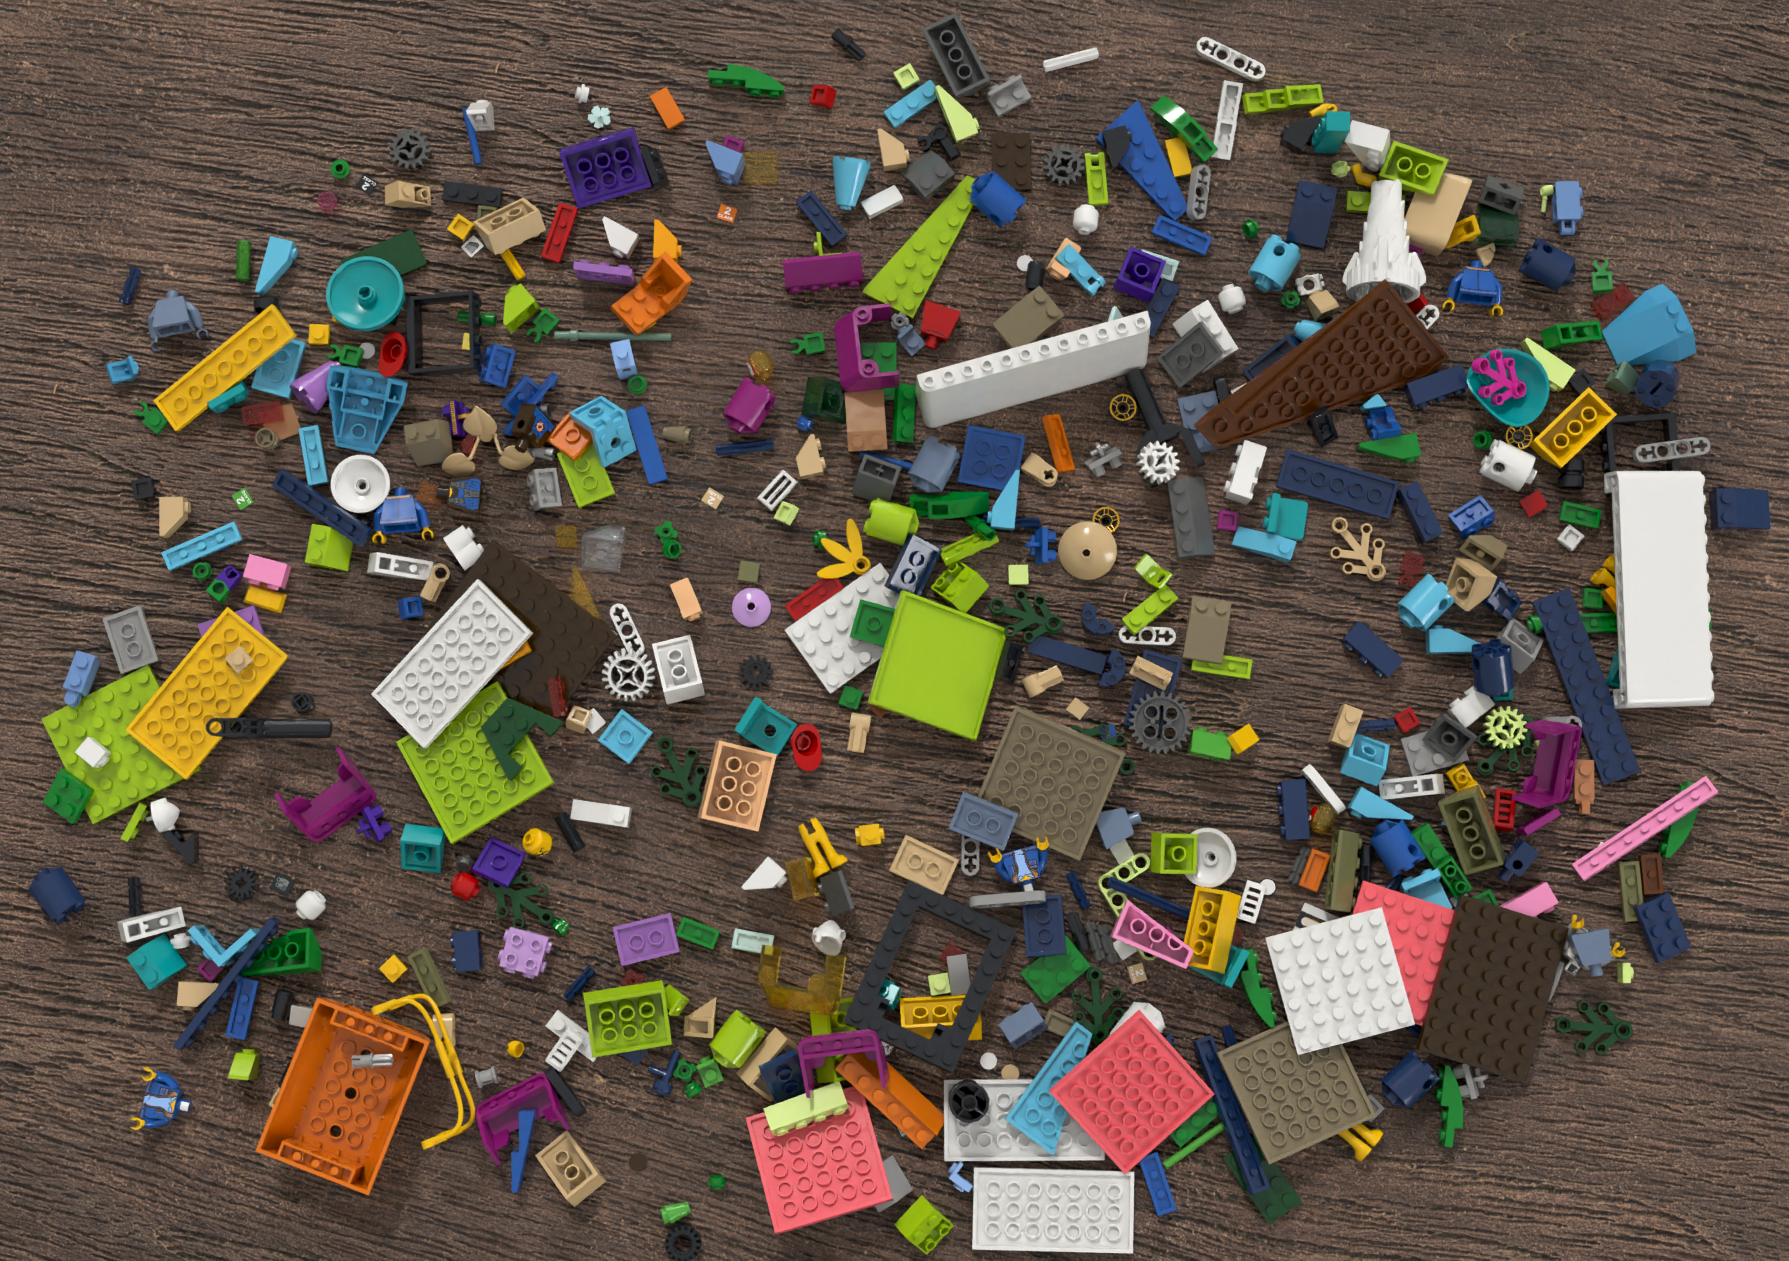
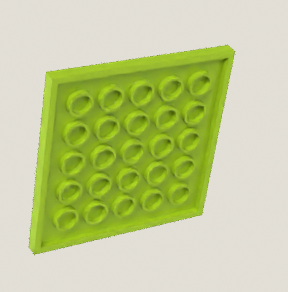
(104, 715)
(464, 774)

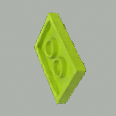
(586, 477)

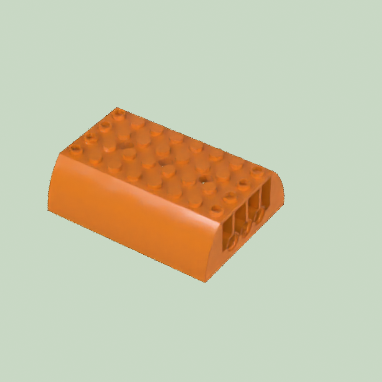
(316, 1097)

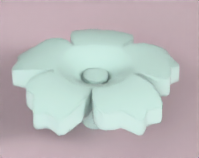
(599, 117)

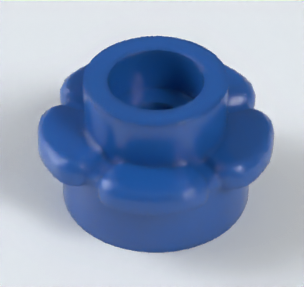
(804, 423)

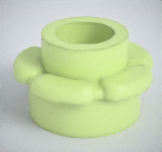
(1340, 168)

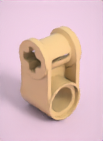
(1037, 468)
(449, 1022)

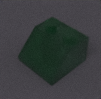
(1496, 226)
(824, 400)

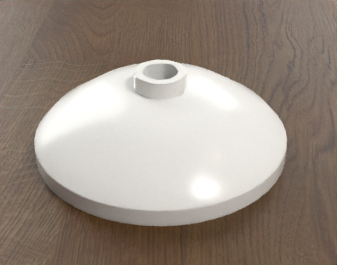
(354, 472)
(1211, 872)

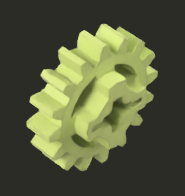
(1503, 720)

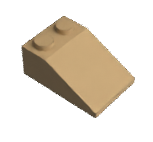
(570, 1168)

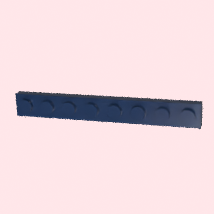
(223, 990)
(1231, 1116)

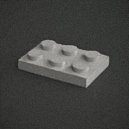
(131, 639)
(1424, 758)

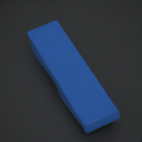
(519, 1156)

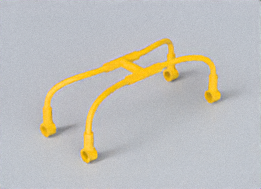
(445, 1059)

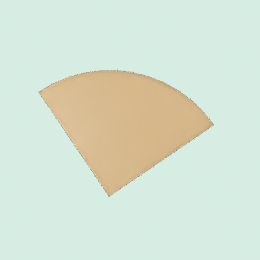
(1485, 254)

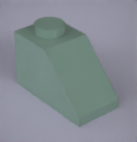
(1622, 378)

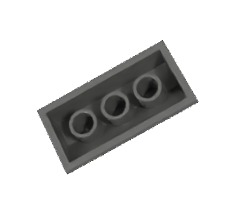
(956, 56)
(1189, 518)

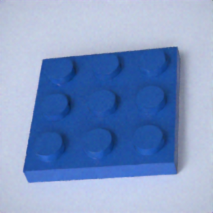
(990, 457)

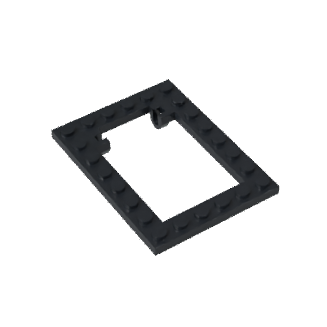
(869, 1008)

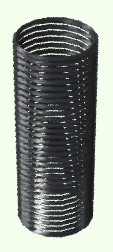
(571, 831)

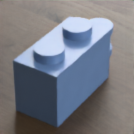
(1566, 205)
(80, 677)

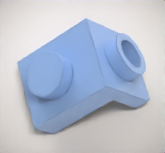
(959, 1182)

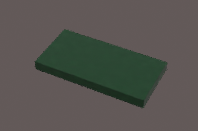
(400, 251)

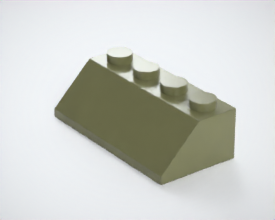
(1472, 830)
(1341, 871)

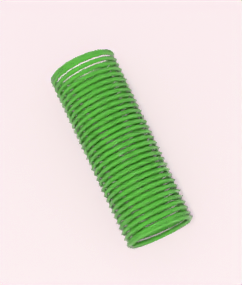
(239, 271)

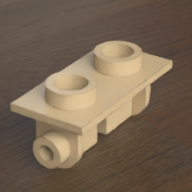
(1151, 673)

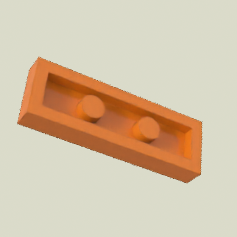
(1058, 443)

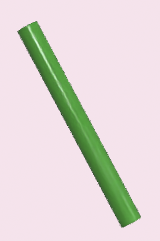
(1194, 1145)

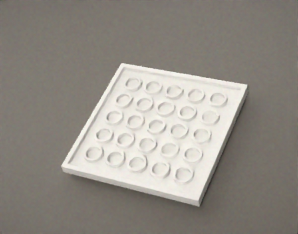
(1339, 981)

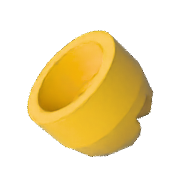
(515, 1048)

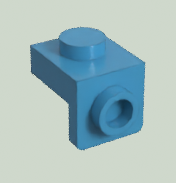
(122, 370)

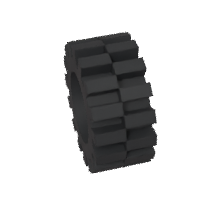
(682, 1230)

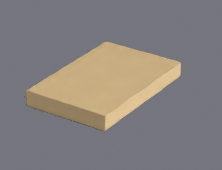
(924, 865)

